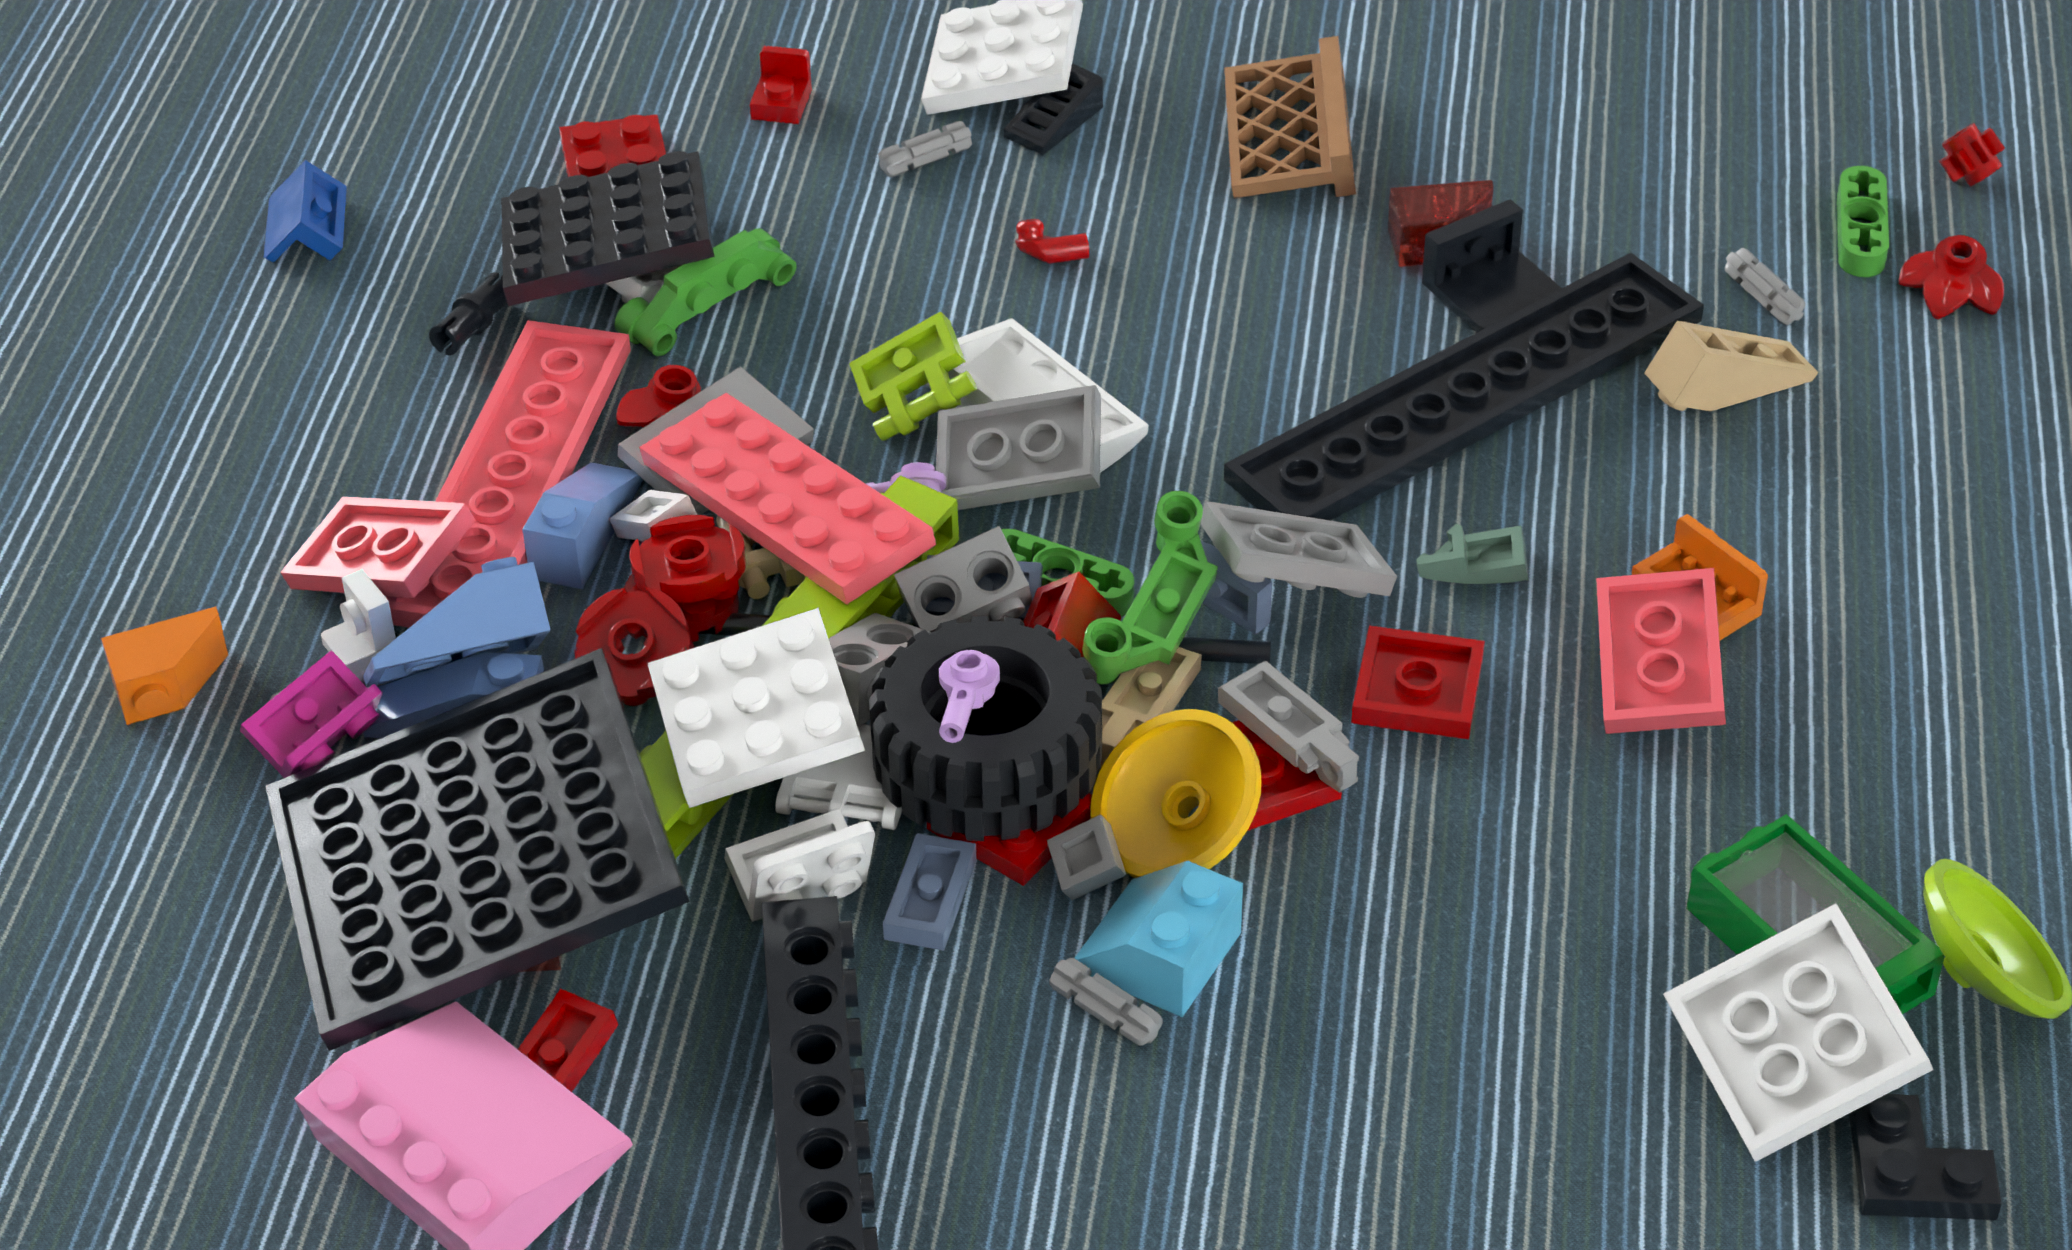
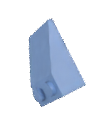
(488, 613)

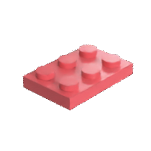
(387, 538)
(1660, 651)

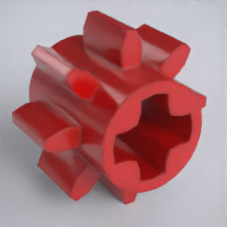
(1972, 154)

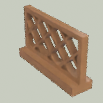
(1324, 117)

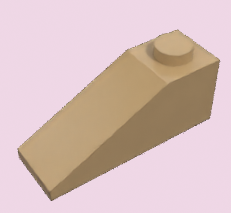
(1723, 367)

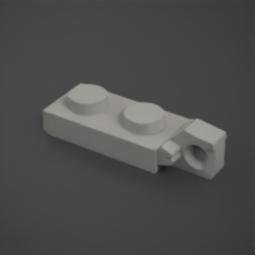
(1291, 724)

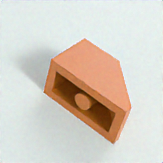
(164, 663)

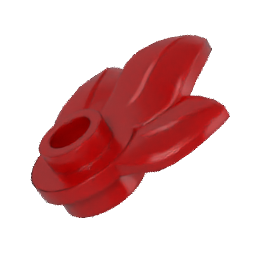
(1952, 280)
(664, 392)

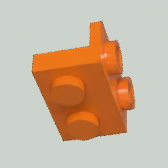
(1738, 579)

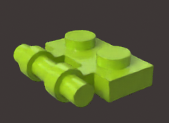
(906, 364)

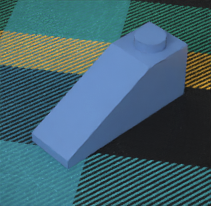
(573, 522)
(448, 687)

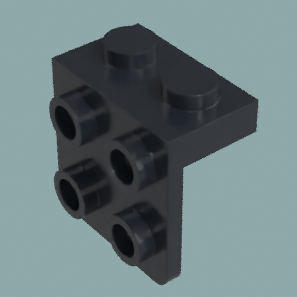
(1479, 267)

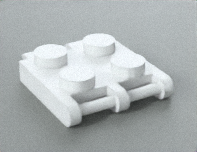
(841, 785)

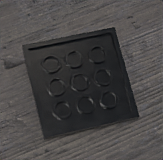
(605, 227)

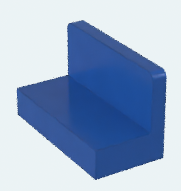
(306, 209)

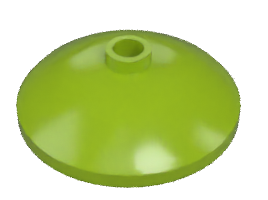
(1992, 943)

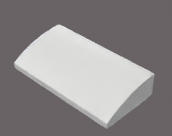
(1016, 364)

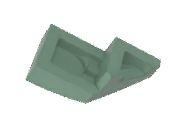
(1478, 557)

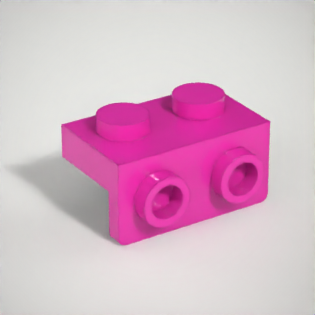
(312, 716)

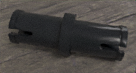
(470, 315)

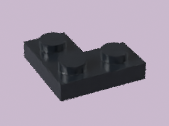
(1908, 1179)

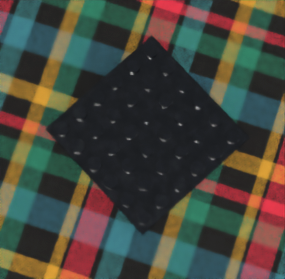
(471, 848)

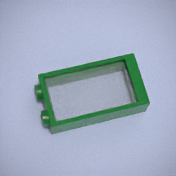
(1786, 876)

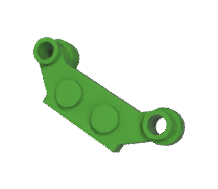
(702, 284)
(1164, 602)

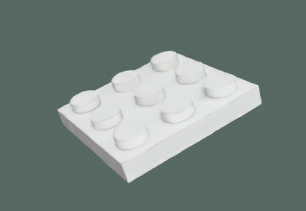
(1001, 53)
(754, 708)
(1797, 1032)

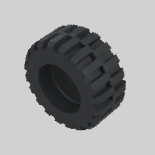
(991, 780)

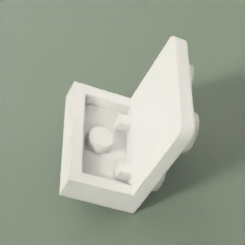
(802, 861)

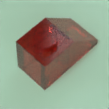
(1430, 207)

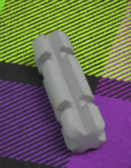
(925, 149)
(1765, 286)
(1106, 1001)

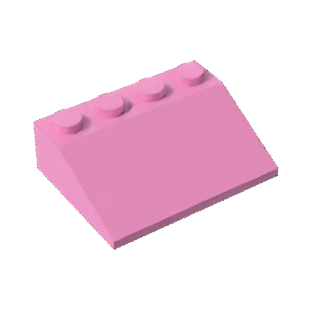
(461, 1131)

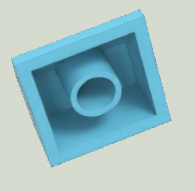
(1167, 934)

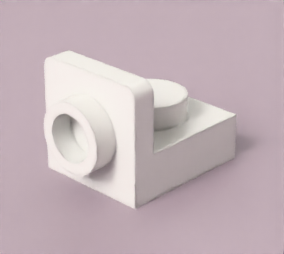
(647, 510)
(366, 617)

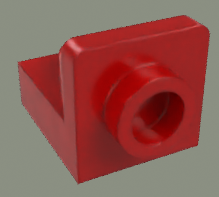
(782, 85)

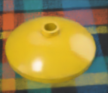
(1166, 772)

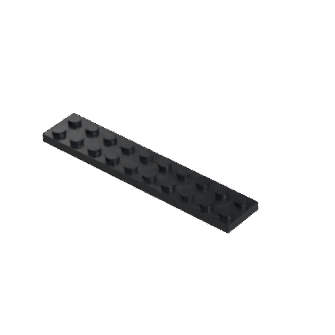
(1463, 393)

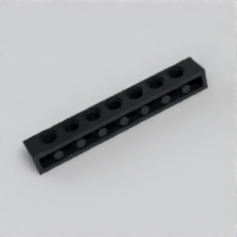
(813, 1077)

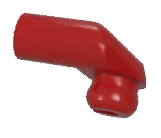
(1050, 249)

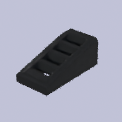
(1057, 112)

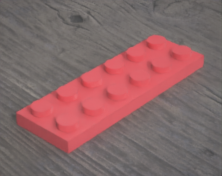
(788, 497)

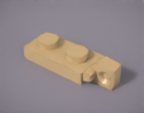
(1144, 695)

